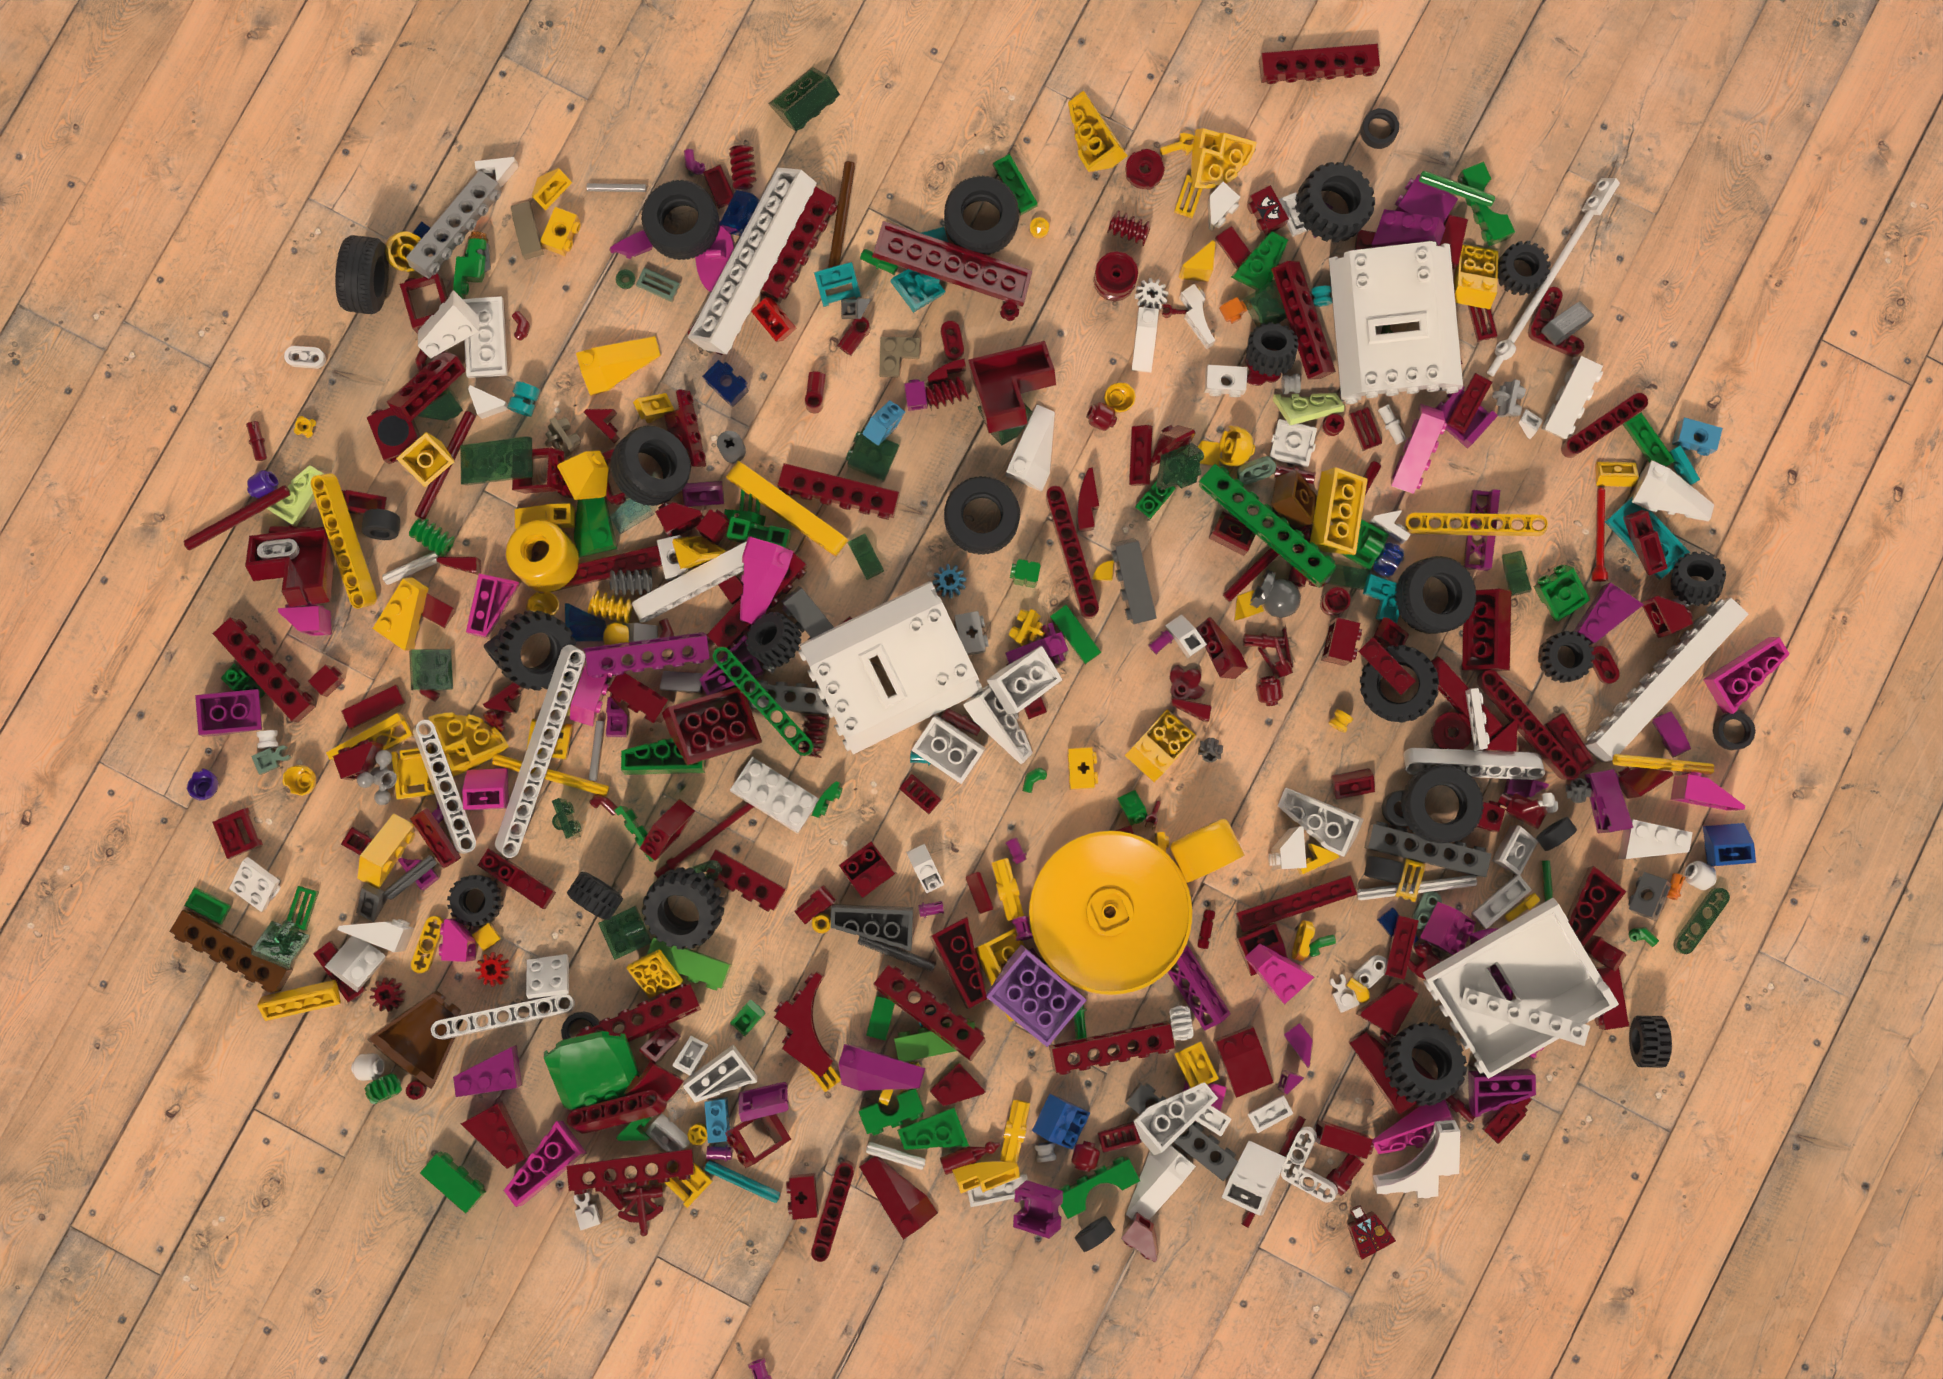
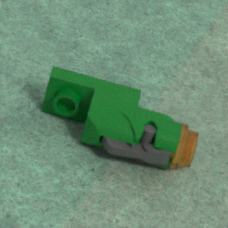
(473, 265)

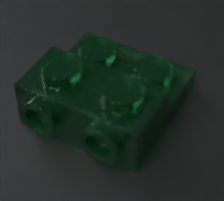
(872, 458)
(1180, 467)

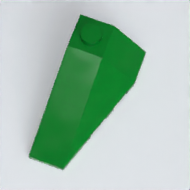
(593, 527)

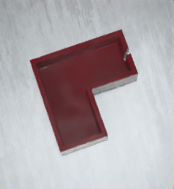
(1004, 377)
(306, 576)

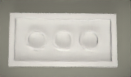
(487, 348)
(774, 795)

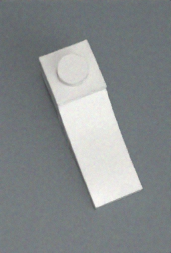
(1193, 299)

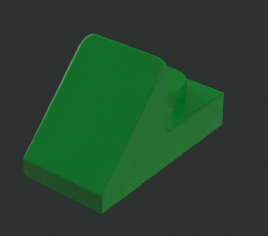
(747, 1017)
(634, 1132)

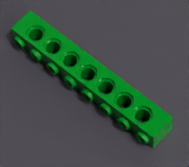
(1316, 574)

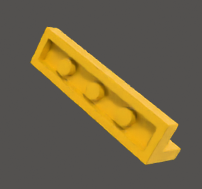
(374, 732)

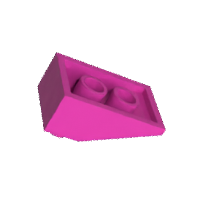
(1704, 792)

